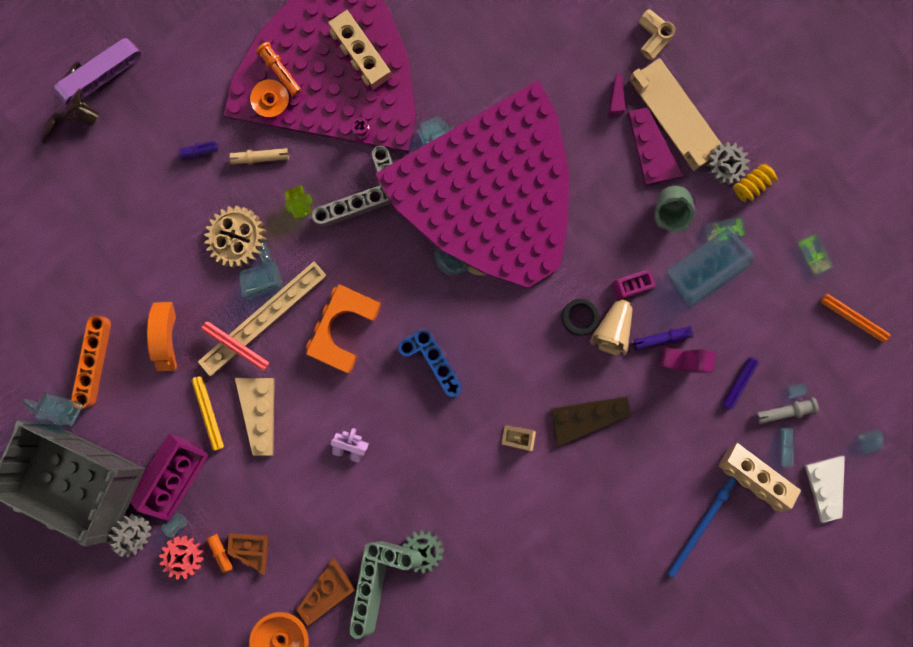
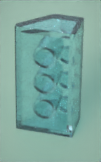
(710, 267)

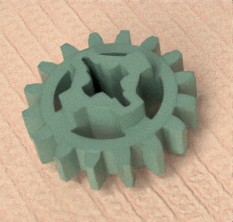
(429, 557)

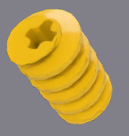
(754, 182)

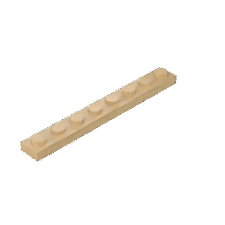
(264, 316)

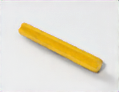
(207, 413)

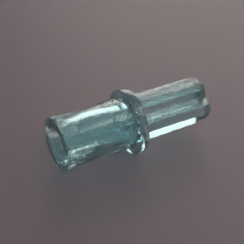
(786, 447)

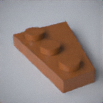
(327, 593)

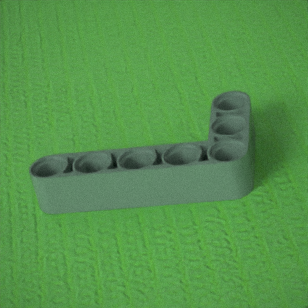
(375, 581)

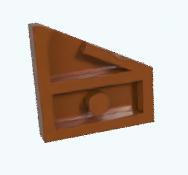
(250, 549)

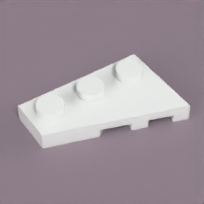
(827, 487)

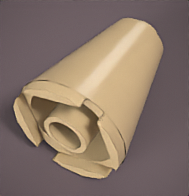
(614, 329)

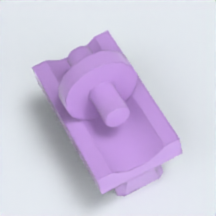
(349, 442)

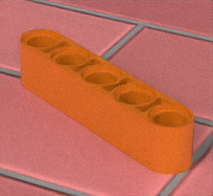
(97, 354)

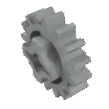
(726, 171)
(129, 535)

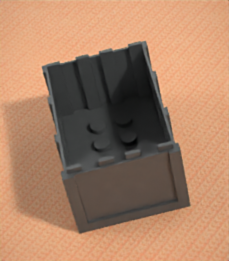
(66, 481)

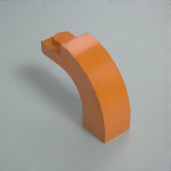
(160, 336)

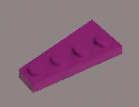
(653, 153)

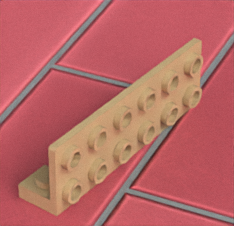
(675, 113)

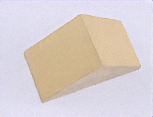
(518, 437)

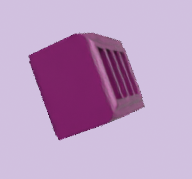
(617, 100)
(622, 288)

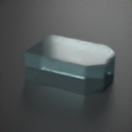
(796, 390)

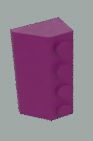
(168, 477)

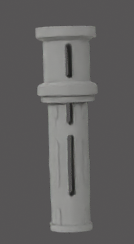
(797, 409)

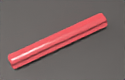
(235, 346)

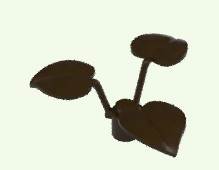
(82, 110)

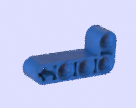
(436, 364)

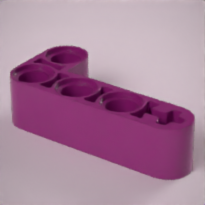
(688, 361)

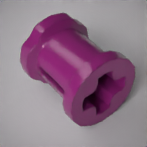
(363, 123)

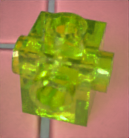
(298, 202)

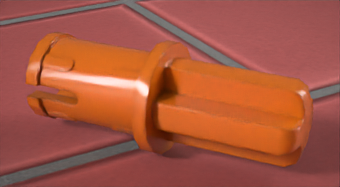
(219, 553)

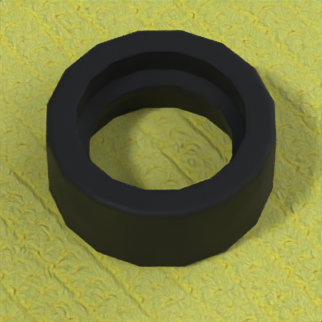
(594, 317)

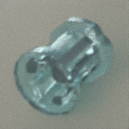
(174, 525)

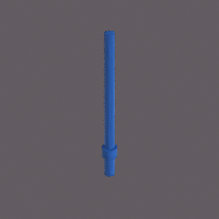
(722, 495)

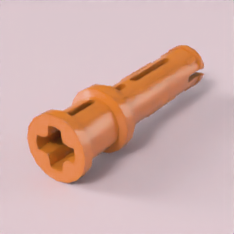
(274, 62)

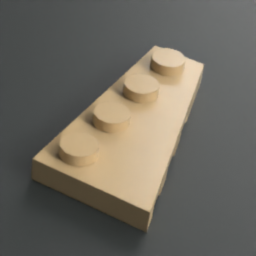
(258, 411)

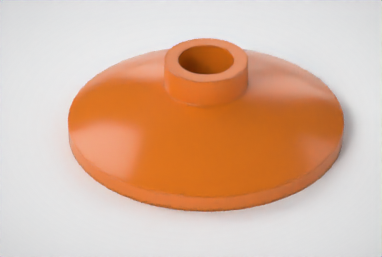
(265, 90)

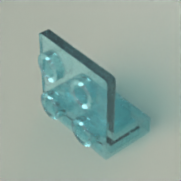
(54, 408)

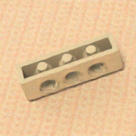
(346, 24)
(769, 479)

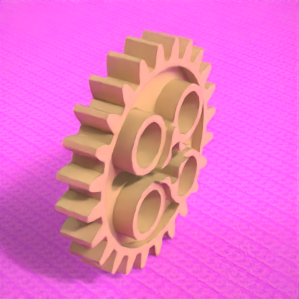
(229, 252)

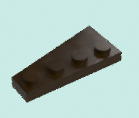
(583, 418)

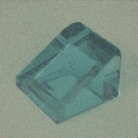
(871, 441)

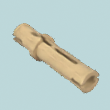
(259, 156)

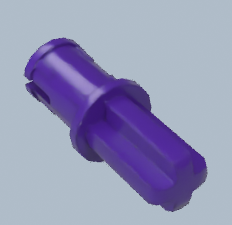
(198, 150)

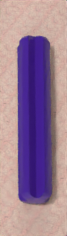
(740, 383)

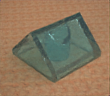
(260, 280)

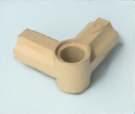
(655, 26)

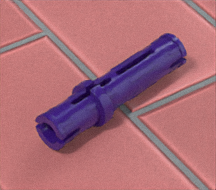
(663, 338)

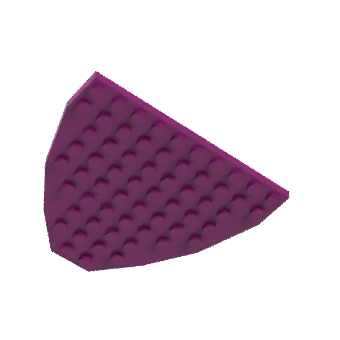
(329, 84)
(491, 189)

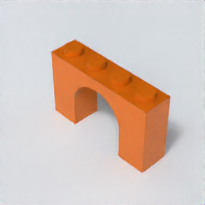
(322, 345)

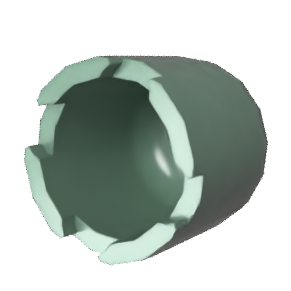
(674, 209)

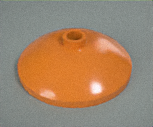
(279, 624)

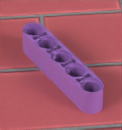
(98, 70)

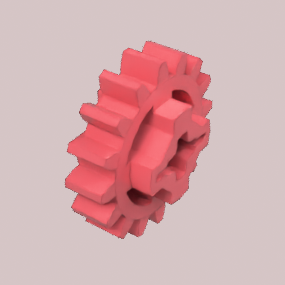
(186, 564)

